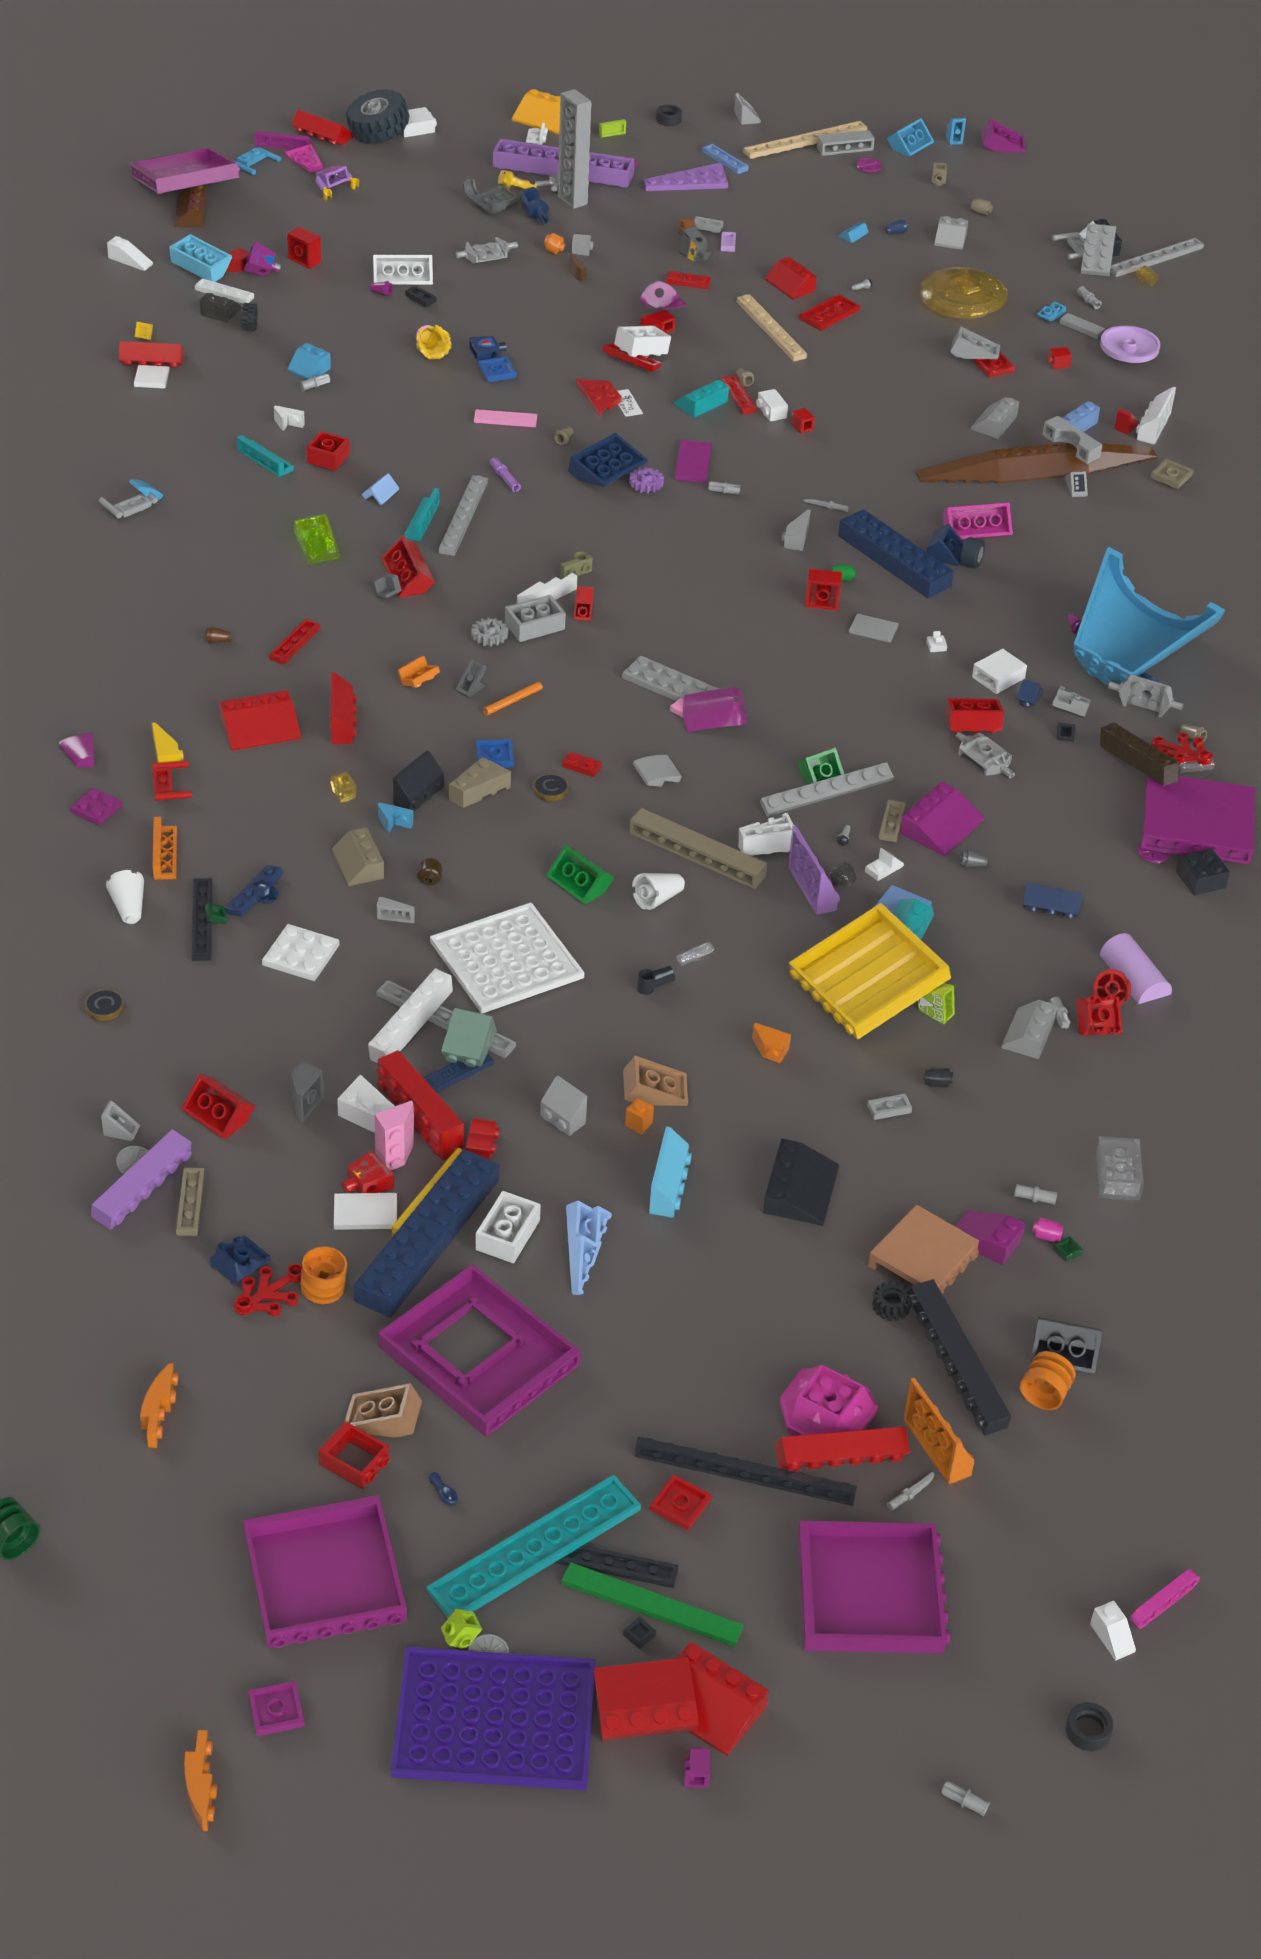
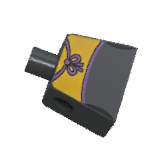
(693, 245)

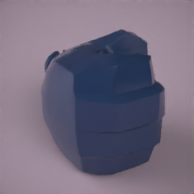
(533, 205)

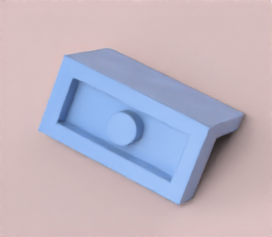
(382, 489)

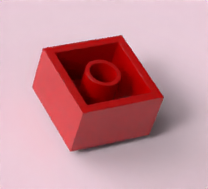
(304, 247)
(328, 450)
(823, 589)

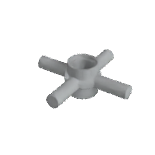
(553, 182)

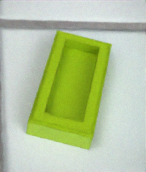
(612, 128)

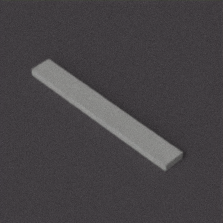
(1156, 257)
(398, 995)

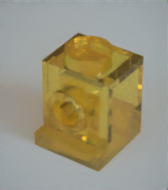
(343, 786)

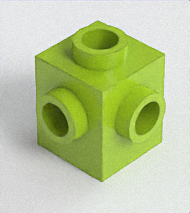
(461, 1628)

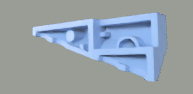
(585, 1230)

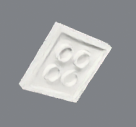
(300, 952)

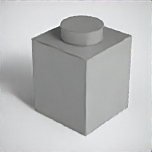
(582, 244)

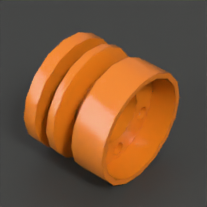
(323, 1275)
(1047, 1380)

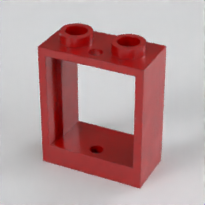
(336, 1444)

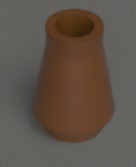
(217, 635)

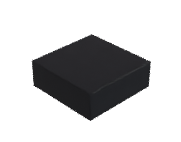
(639, 1632)

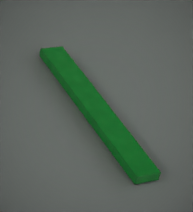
(652, 1604)

